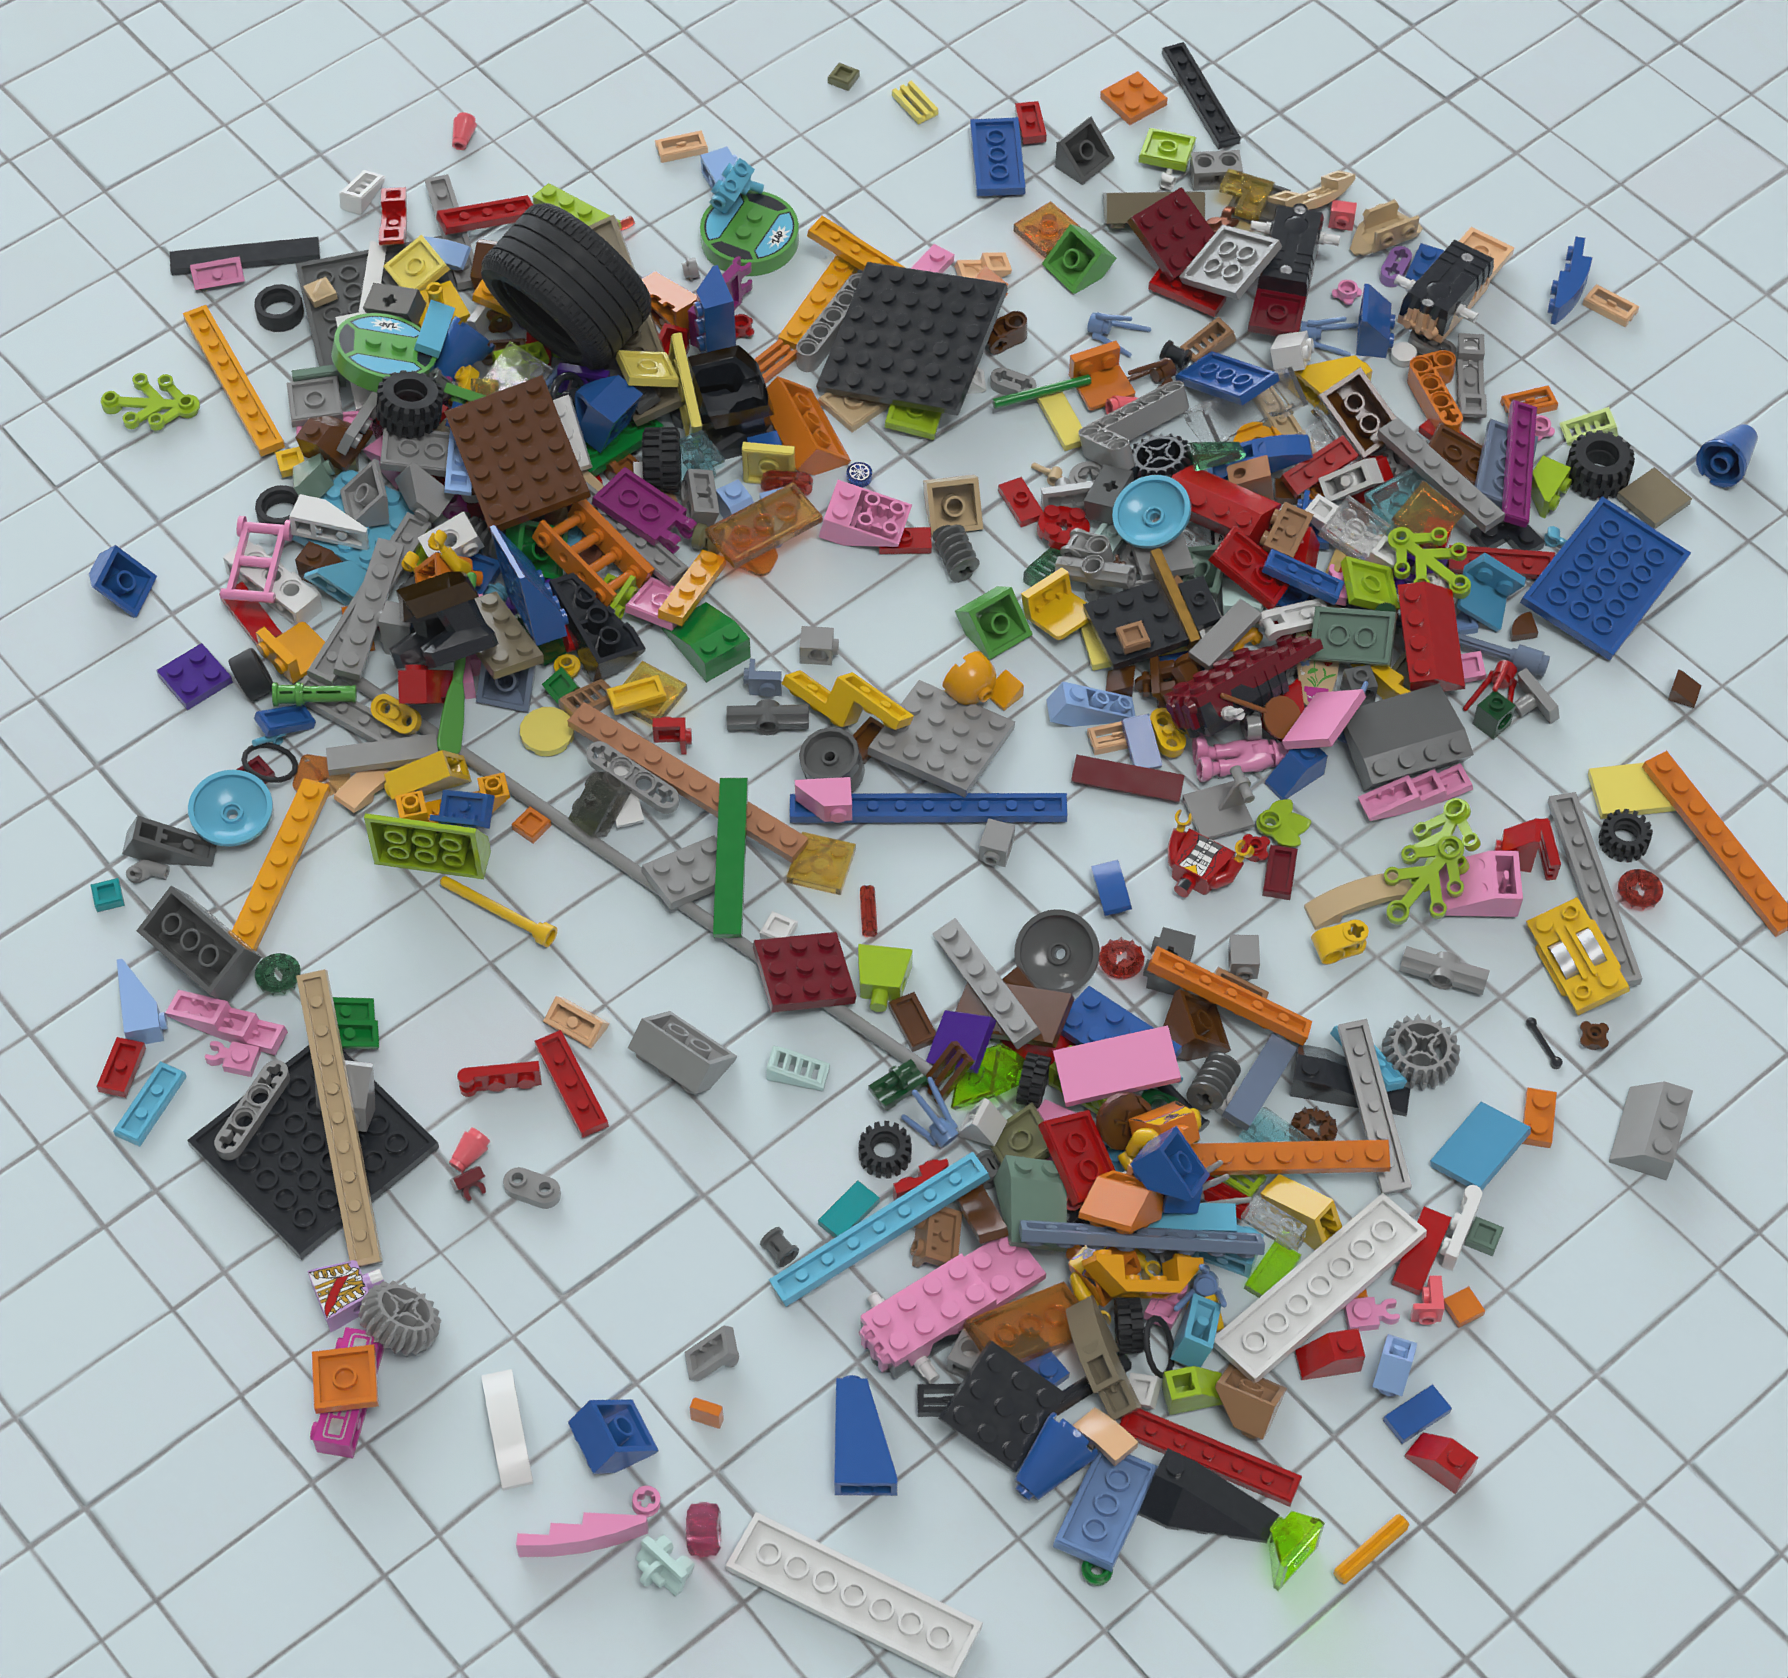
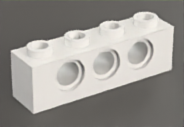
(293, 597)

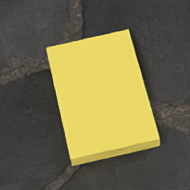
(1626, 788)

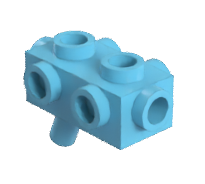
(736, 181)

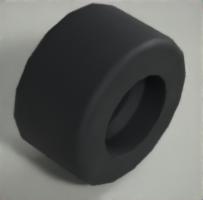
(251, 674)

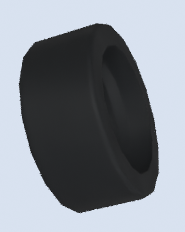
(284, 321)
(271, 497)

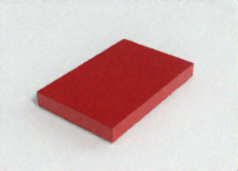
(1243, 563)
(1076, 1152)

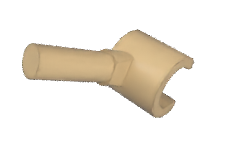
(1053, 474)

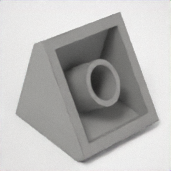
(366, 497)

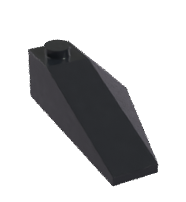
(598, 635)
(1326, 1078)

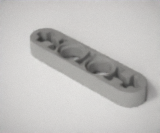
(635, 774)
(247, 1107)

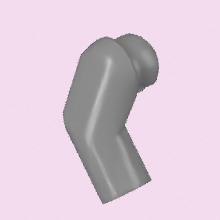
(146, 869)

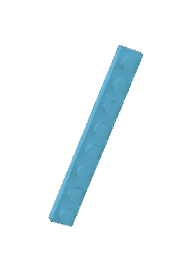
(879, 1229)

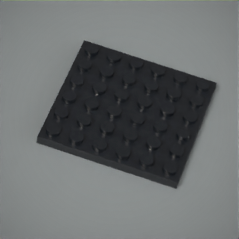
(912, 338)
(288, 1165)

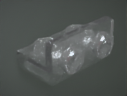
(1274, 1223)

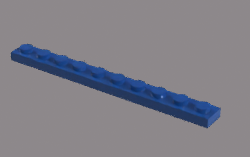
(946, 808)

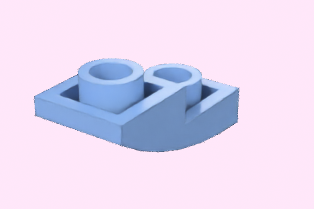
(451, 252)

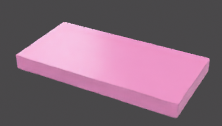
(1117, 1066)

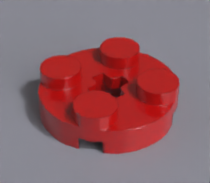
(1056, 516)

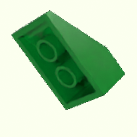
(710, 641)

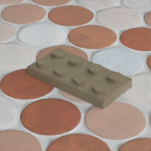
(515, 647)

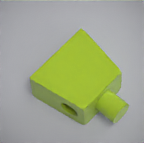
(883, 973)

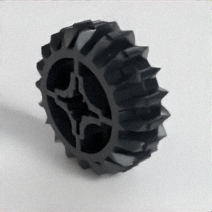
(1160, 456)

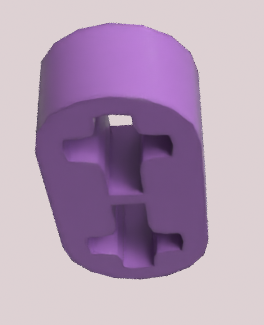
(1392, 265)

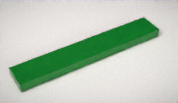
(730, 858)

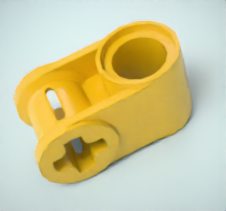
(1339, 941)

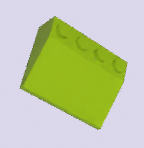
(428, 846)

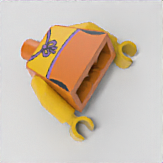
(439, 562)
(1157, 1121)
(1085, 1285)

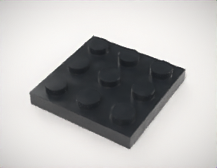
(1140, 603)
(1001, 1406)

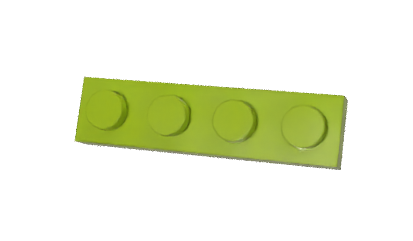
(570, 203)

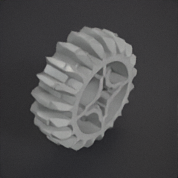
(1420, 1041)
(399, 1318)

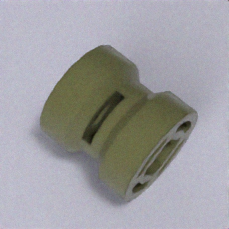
(700, 539)

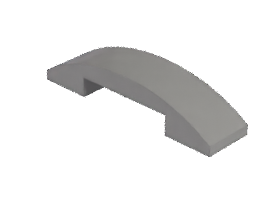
(1471, 375)

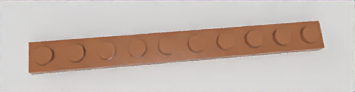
(685, 779)

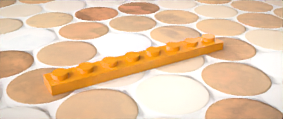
(233, 380)
(280, 862)

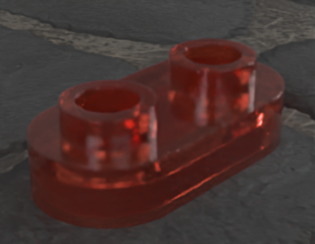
(777, 479)

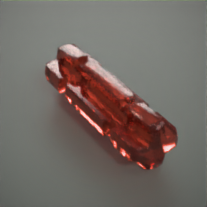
(868, 911)

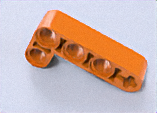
(1427, 382)

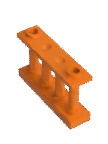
(606, 538)

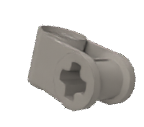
(1086, 544)

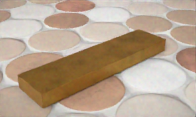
(1163, 574)

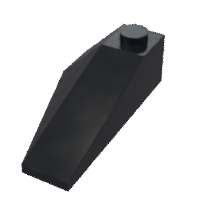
(1199, 1500)

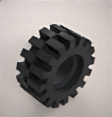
(1629, 823)
(1033, 1079)
(885, 1164)
(1129, 1325)

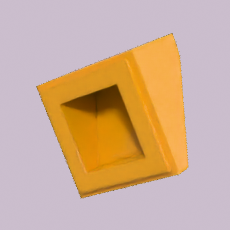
(1007, 690)

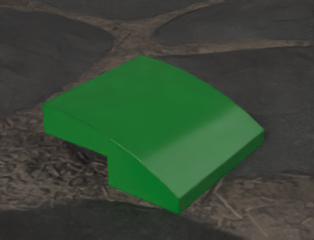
(357, 1022)

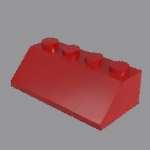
(1222, 504)
(1430, 636)

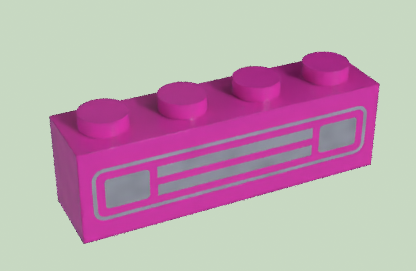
(339, 1431)

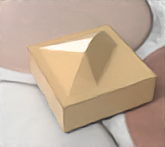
(320, 292)

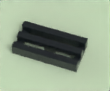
(934, 1411)

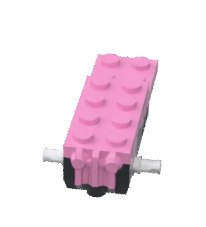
(933, 1309)

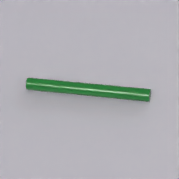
(1041, 391)

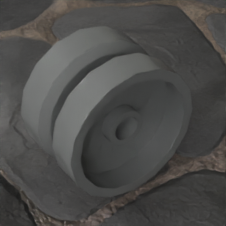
(832, 755)

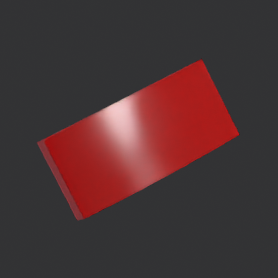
(925, 1172)

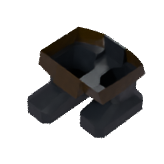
(730, 396)
(443, 622)

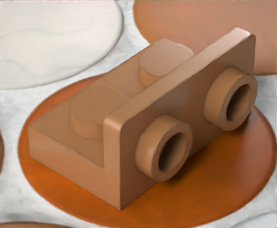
(1287, 530)
(937, 1238)

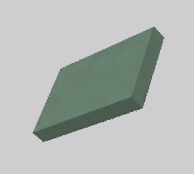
(1354, 636)

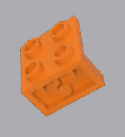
(1105, 374)

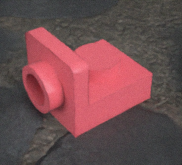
(1342, 215)
(1432, 1303)

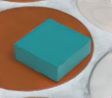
(107, 895)

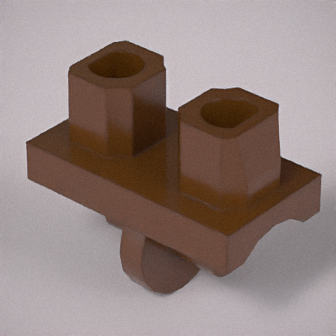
(1155, 682)

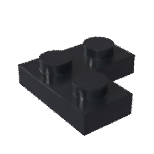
(1516, 536)

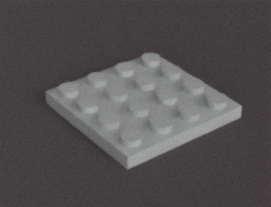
(945, 740)

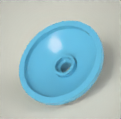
(1150, 499)
(225, 795)

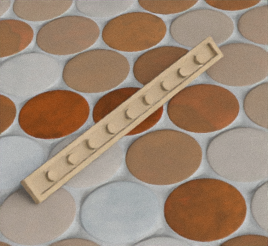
(339, 1118)

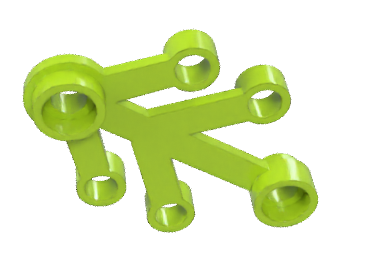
(181, 405)
(1428, 557)
(1455, 814)
(1426, 876)

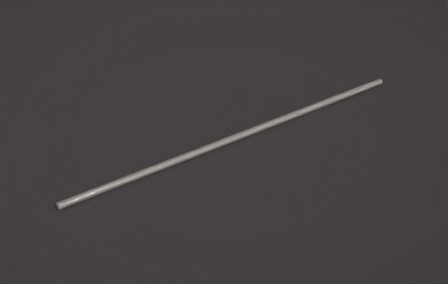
(635, 871)

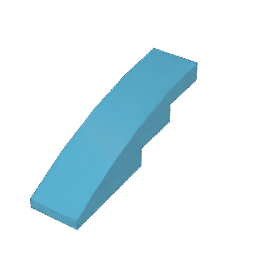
(1209, 1218)

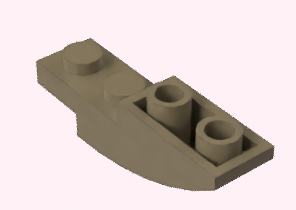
(1099, 1358)

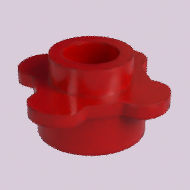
(743, 326)
(1261, 842)

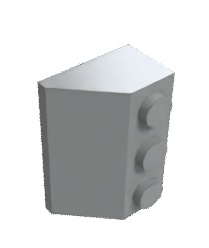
(681, 1051)
(1651, 1128)

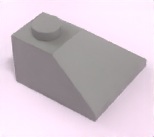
(422, 493)
(362, 1092)

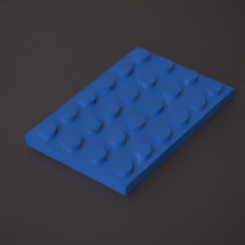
(1605, 578)

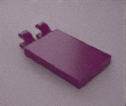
(733, 278)
(644, 510)

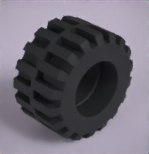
(409, 403)
(1603, 450)
(662, 458)

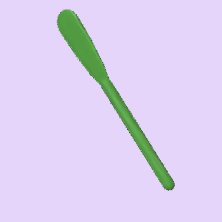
(452, 715)

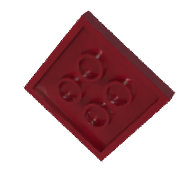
(1172, 232)
(804, 972)

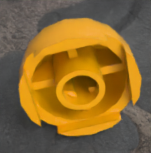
(971, 681)

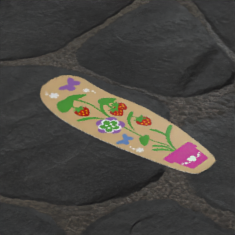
(1316, 675)

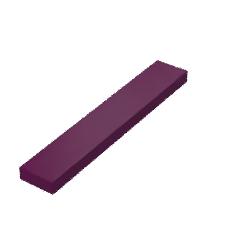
(1519, 463)

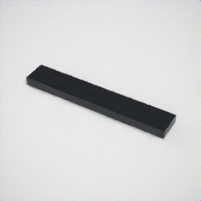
(1201, 95)
(250, 254)

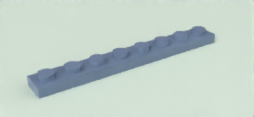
(1153, 1239)

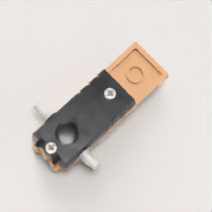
(1452, 285)

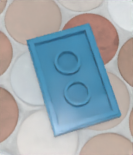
(1480, 1146)

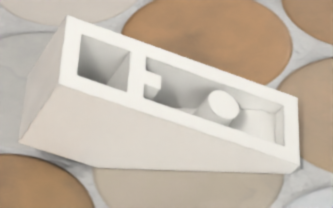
(324, 522)

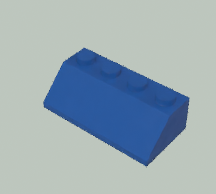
(714, 313)

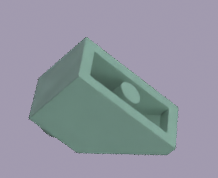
(313, 476)

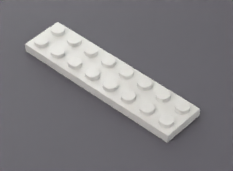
(1318, 1288)
(854, 1596)

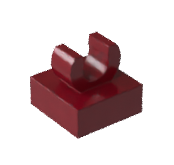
(468, 1179)

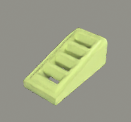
(1595, 418)

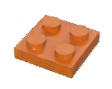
(1133, 98)
(345, 1379)

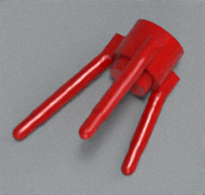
(1502, 677)

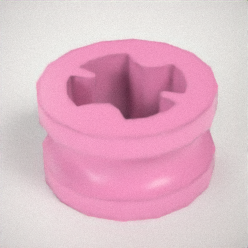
(640, 1494)

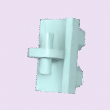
(660, 1567)

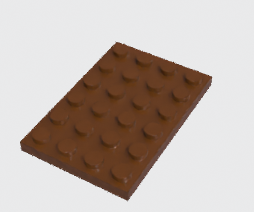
(517, 454)

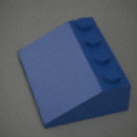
(529, 592)

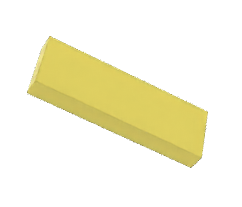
(1061, 419)

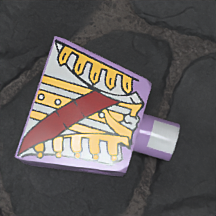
(341, 1290)

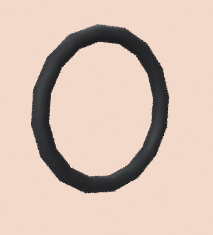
(265, 778)
(1146, 1339)

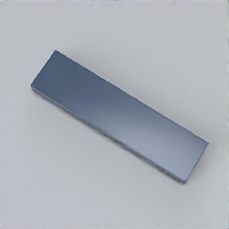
(1259, 1082)

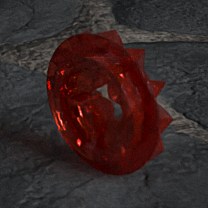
(1649, 883)
(1124, 968)

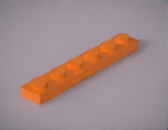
(1229, 995)

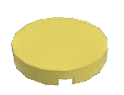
(546, 731)

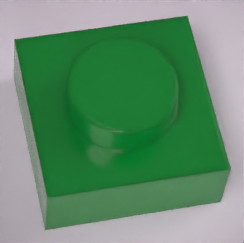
(560, 684)

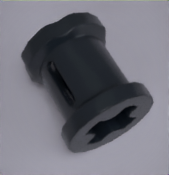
(1179, 356)

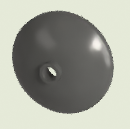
(1041, 940)

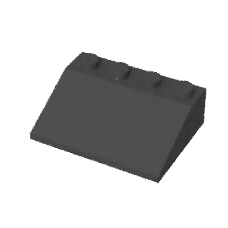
(1406, 737)

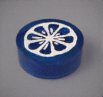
(859, 474)

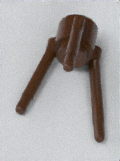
(1159, 371)

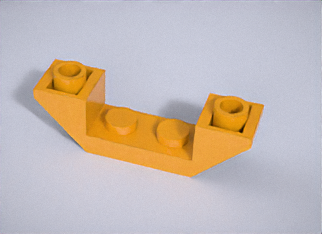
(414, 807)
(1110, 1274)

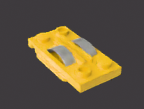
(1577, 956)

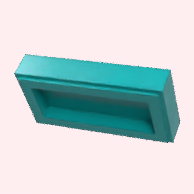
(849, 1209)

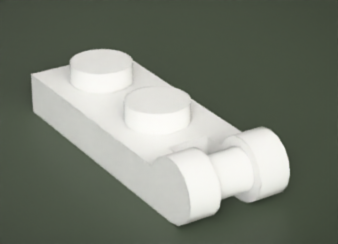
(1291, 618)
(1461, 1225)

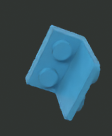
(1490, 587)

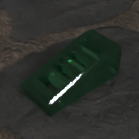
(1211, 454)
(1031, 574)

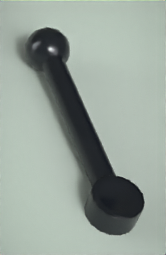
(1556, 1062)

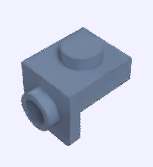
(762, 682)

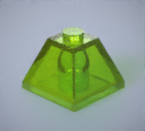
(997, 1074)
(1292, 1544)

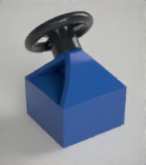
(601, 406)

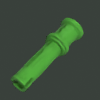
(299, 694)

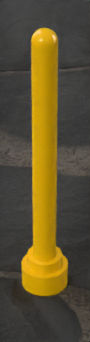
(542, 932)

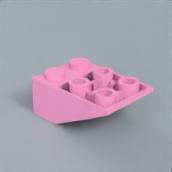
(863, 517)
(1490, 886)

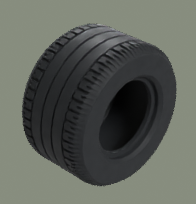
(566, 286)

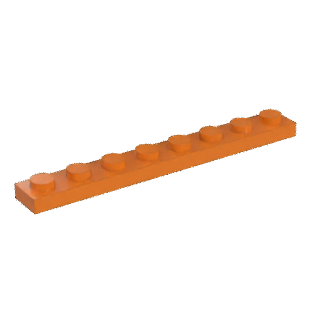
(1719, 841)
(1295, 1157)

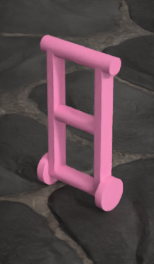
(243, 530)

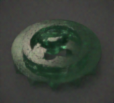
(285, 964)

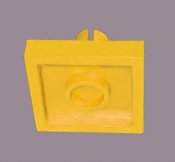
(445, 294)

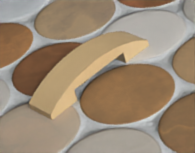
(1331, 188)
(1353, 897)

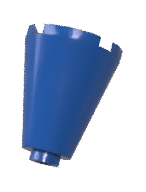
(462, 348)
(1727, 456)
(1053, 1458)

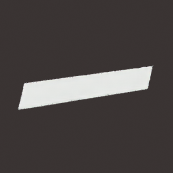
(373, 271)

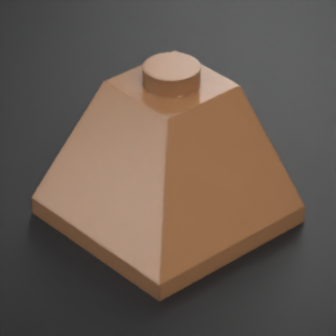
(1248, 1403)

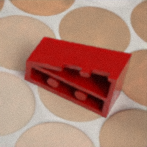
(422, 685)

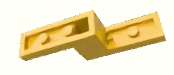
(847, 700)

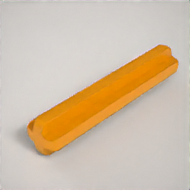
(1371, 1549)

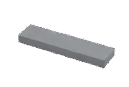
(379, 754)

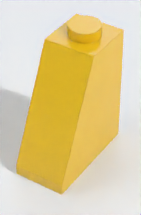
(1323, 375)
(428, 774)
(1306, 1206)

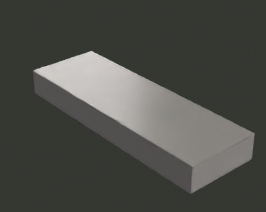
(1225, 634)

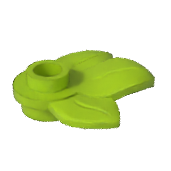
(1286, 824)

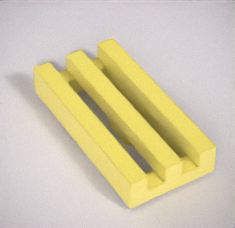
(919, 101)

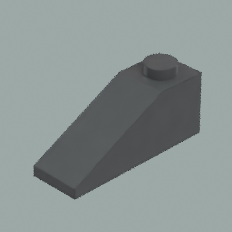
(166, 844)

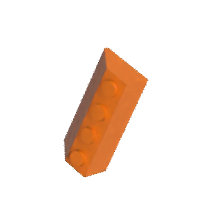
(806, 427)

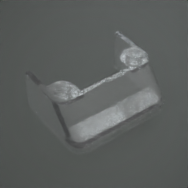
(1220, 419)

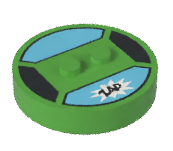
(755, 228)
(375, 346)

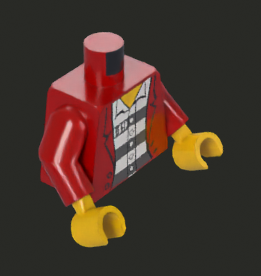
(1201, 862)

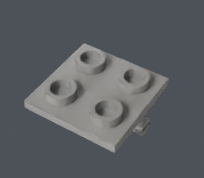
(1222, 808)

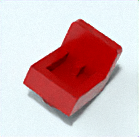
(672, 730)

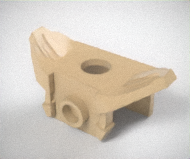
(1383, 228)

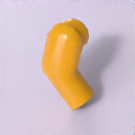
(1252, 636)

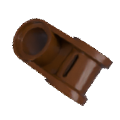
(1008, 332)

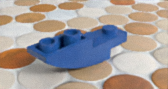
(1570, 282)
(1281, 452)

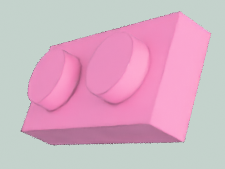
(935, 260)
(217, 273)

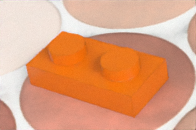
(1539, 1115)

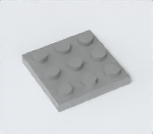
(1230, 262)

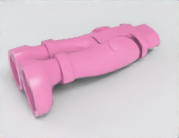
(1249, 754)

